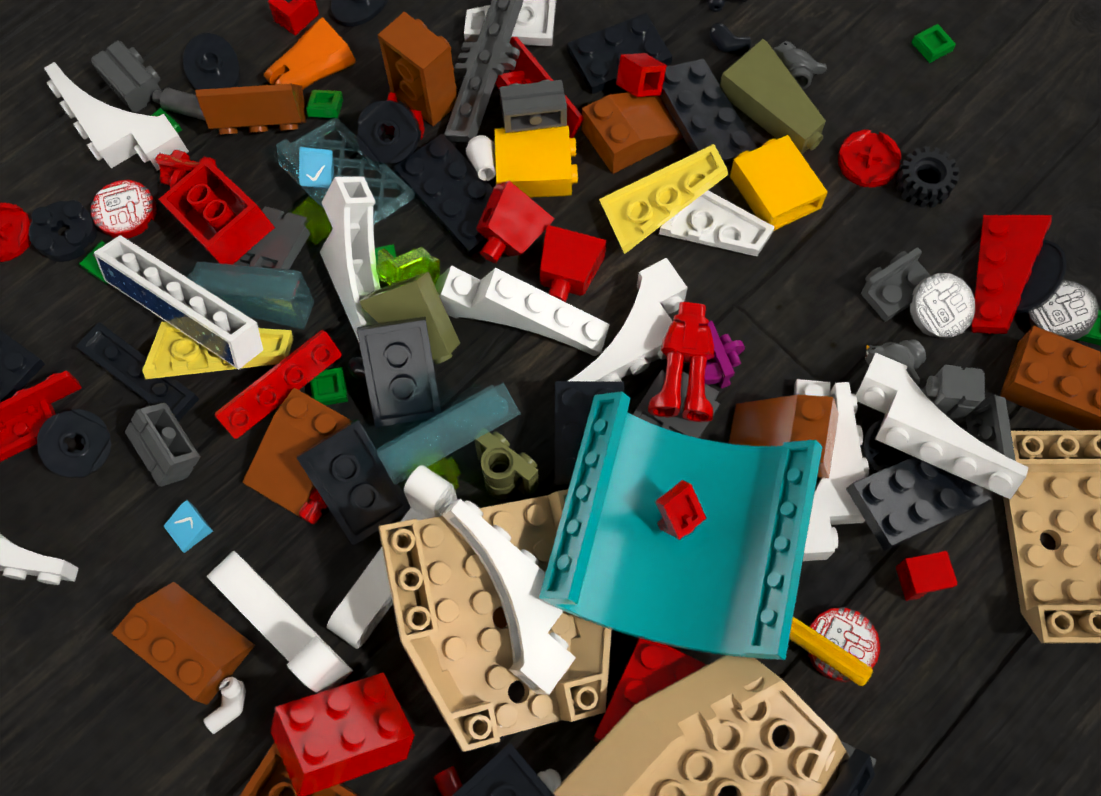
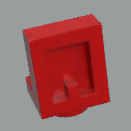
(680, 510)

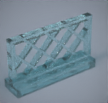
(289, 160)

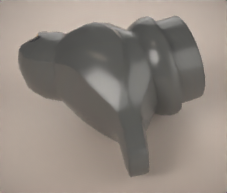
(799, 63)
(906, 352)

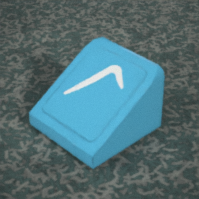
(315, 167)
(187, 526)

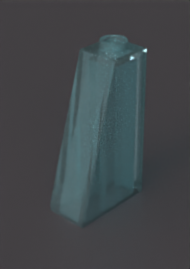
(258, 292)

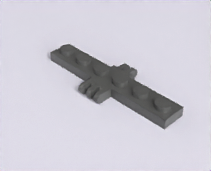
(481, 66)

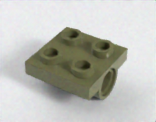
(517, 470)

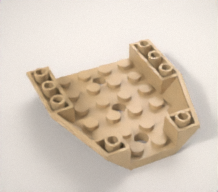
(1061, 498)
(448, 628)
(712, 735)

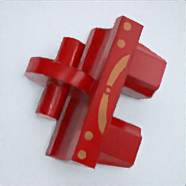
(176, 166)

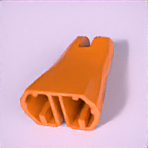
(312, 57)

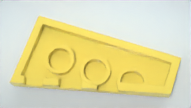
(655, 199)
(179, 355)

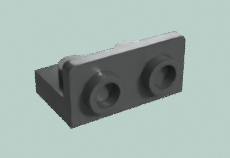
(891, 288)
(991, 425)

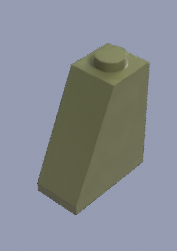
(415, 299)

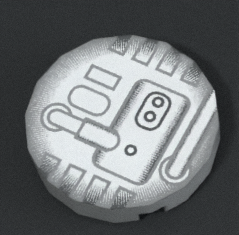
(942, 305)

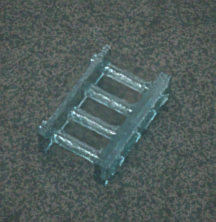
(447, 431)

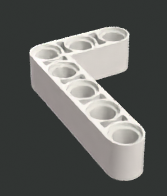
(371, 594)
(305, 650)

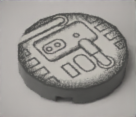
(1068, 312)

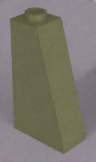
(772, 97)

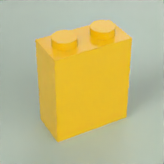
(537, 161)
(778, 182)

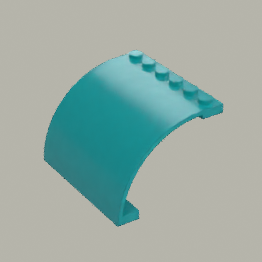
(712, 591)

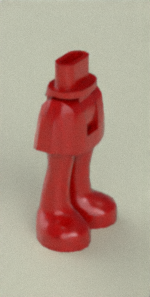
(686, 341)

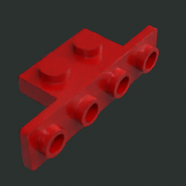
(530, 71)
(277, 383)
(28, 410)

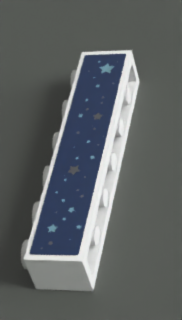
(180, 302)

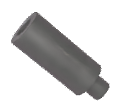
(178, 102)

